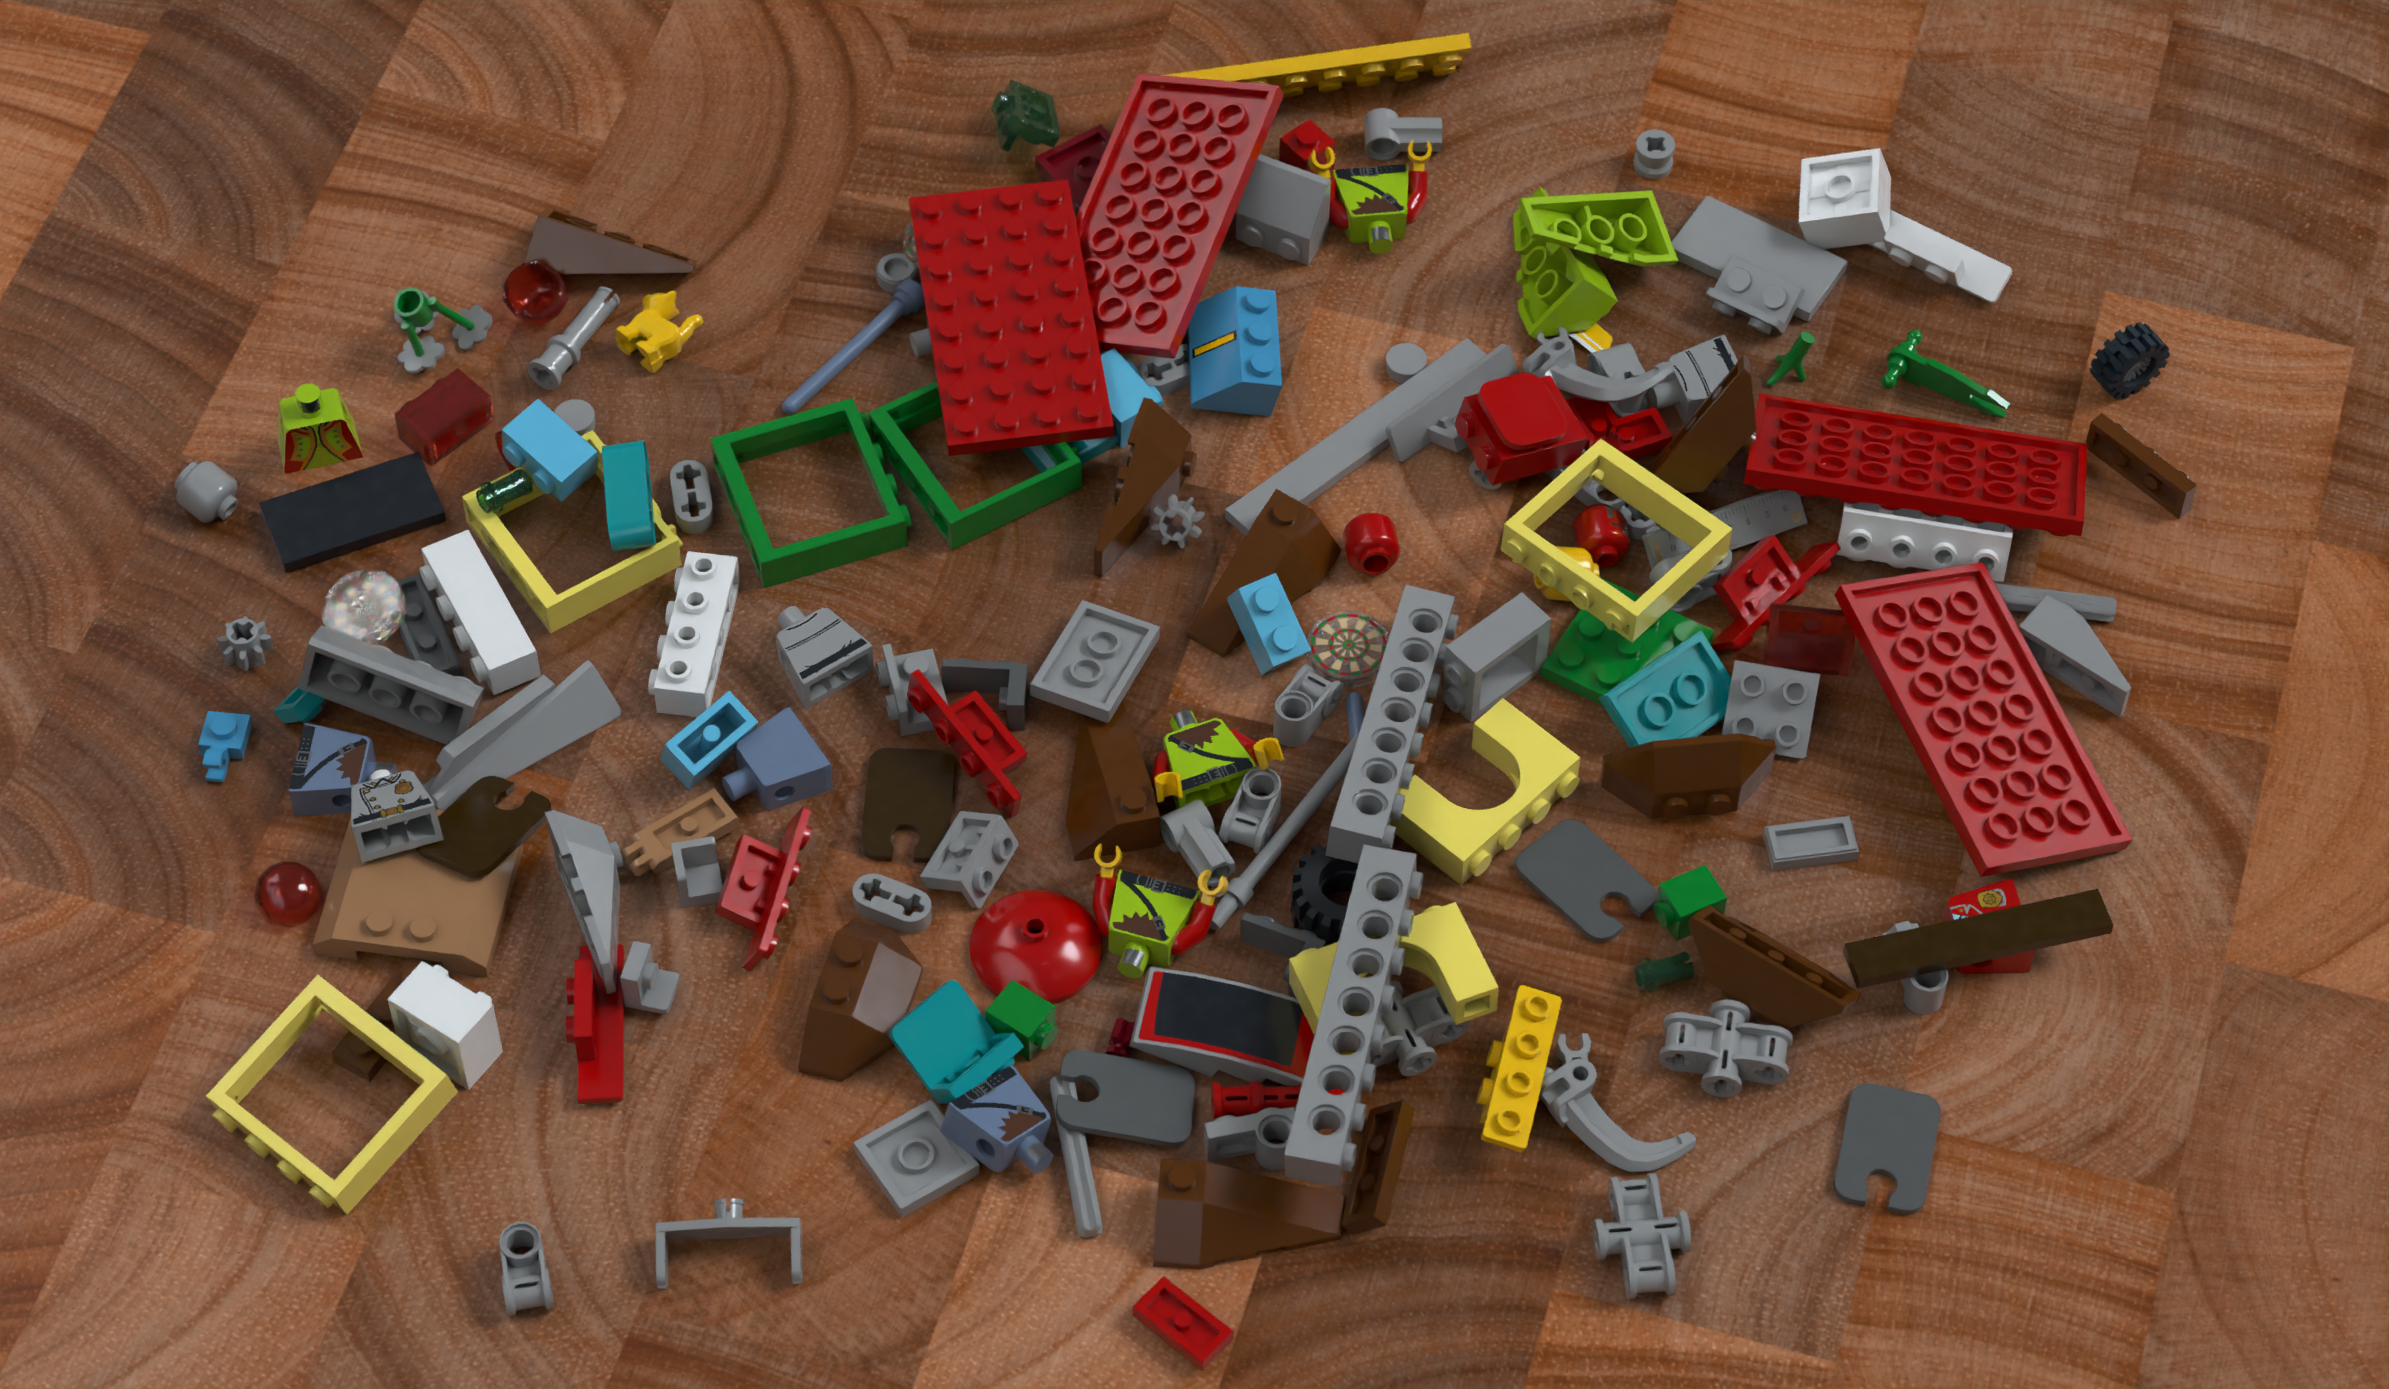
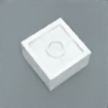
(1845, 199)
(446, 1023)

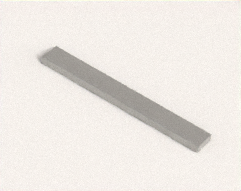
(1354, 441)

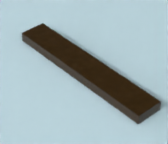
(1977, 938)

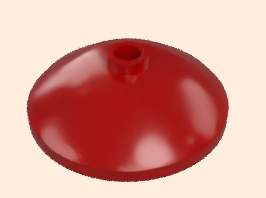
(1048, 963)

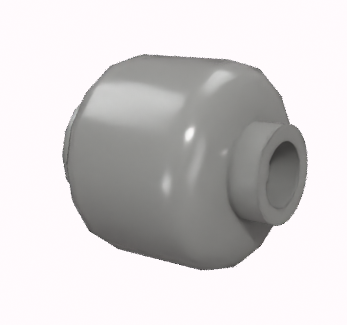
(206, 491)

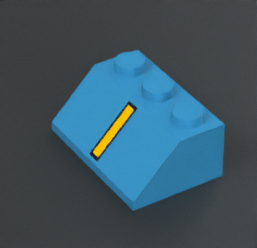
(1235, 352)

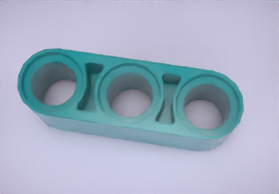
(628, 496)

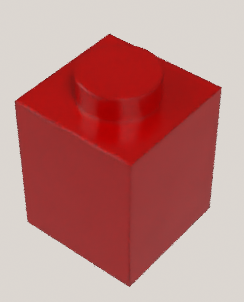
(1300, 142)

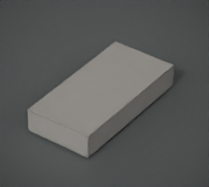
(1810, 843)

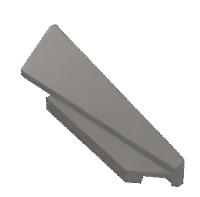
(523, 732)

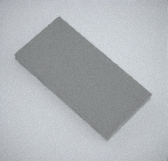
(1721, 231)

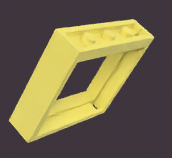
(1647, 494)
(562, 609)
(384, 1148)

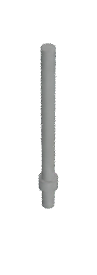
(1241, 888)

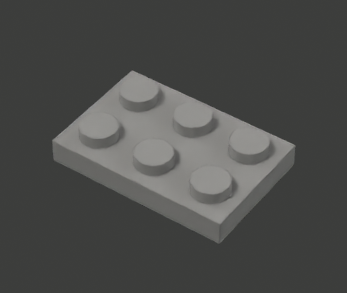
(1095, 661)

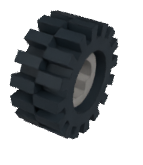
(2129, 360)

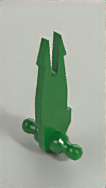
(1918, 370)

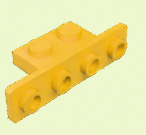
(1518, 1069)

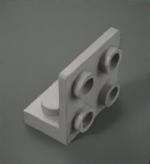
(1772, 706)

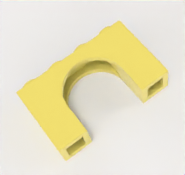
(1467, 839)
(1437, 947)

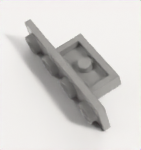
(1435, 416)

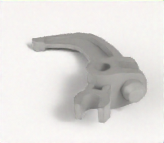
(1558, 360)
(1570, 1103)

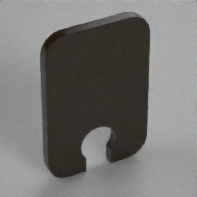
(907, 792)
(481, 834)

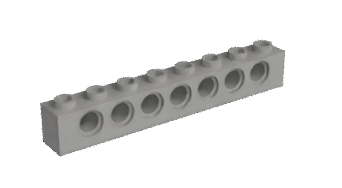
(1392, 724)
(1325, 1157)

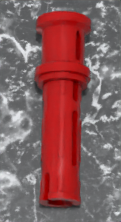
(1253, 1098)

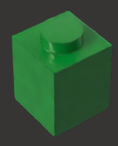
(1686, 896)
(1026, 1016)

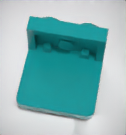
(952, 1043)

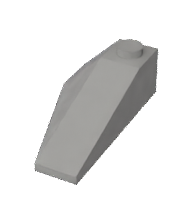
(592, 884)

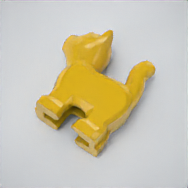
(654, 333)

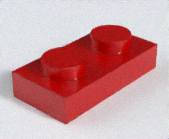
(1183, 1323)

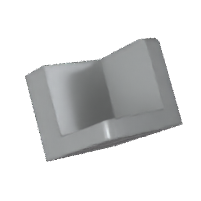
(697, 871)

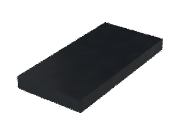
(352, 512)

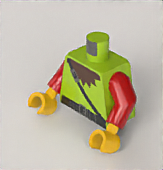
(1376, 200)
(1207, 760)
(1150, 917)

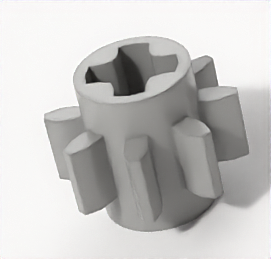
(1167, 516)
(245, 643)

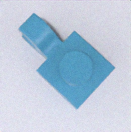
(223, 738)

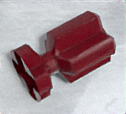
(1121, 1038)

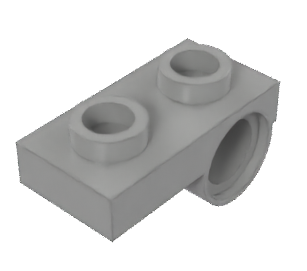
(1250, 1134)

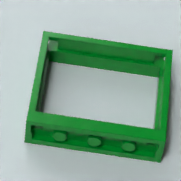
(957, 528)
(822, 551)

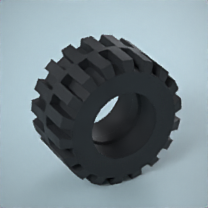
(1311, 884)

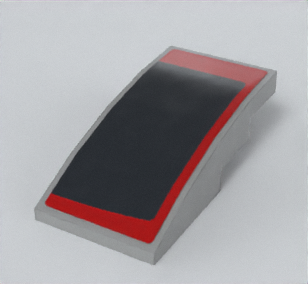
(1222, 1027)

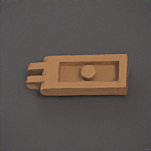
(698, 819)

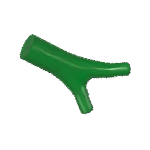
(1793, 359)

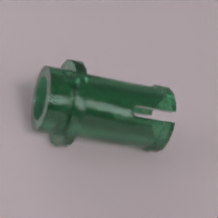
(495, 495)
(1663, 971)

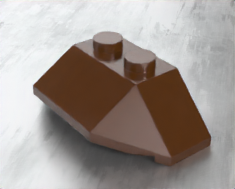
(1711, 435)
(1689, 774)
(1766, 973)
(857, 1000)

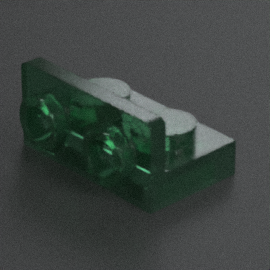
(1025, 113)

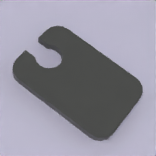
(1579, 872)
(1134, 1099)
(1888, 1135)

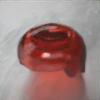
(535, 293)
(287, 894)

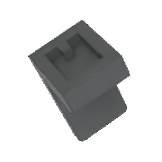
(1000, 678)
(1276, 938)

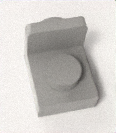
(645, 984)

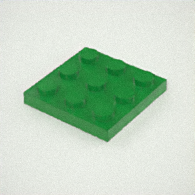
(1596, 659)

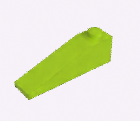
(1603, 224)
(1558, 284)

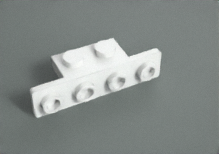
(1943, 258)

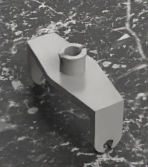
(728, 1226)

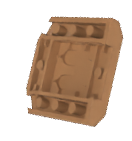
(414, 909)

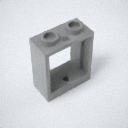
(1495, 657)

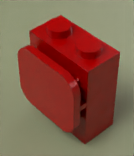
(1519, 428)

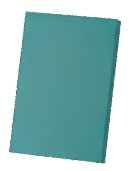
(1672, 695)

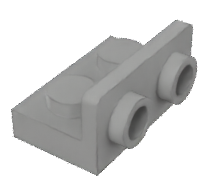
(1756, 295)
(895, 673)
(971, 856)

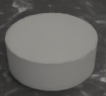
(894, 270)
(1405, 361)
(577, 415)

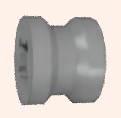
(1654, 154)

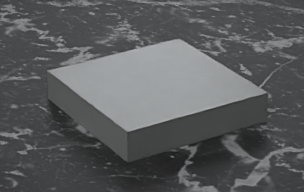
(915, 1159)

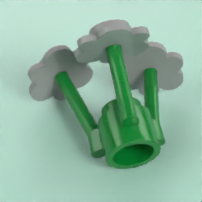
(417, 313)

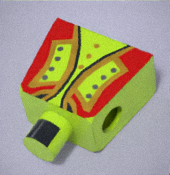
(315, 429)

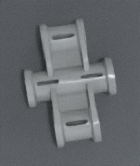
(1414, 1028)
(1710, 1046)
(1641, 1236)

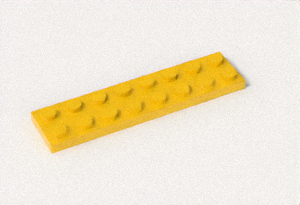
(1360, 65)

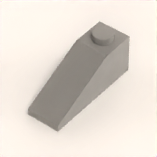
(2073, 654)

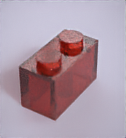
(444, 416)
(1808, 640)

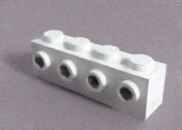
(1922, 541)
(480, 613)
(695, 635)

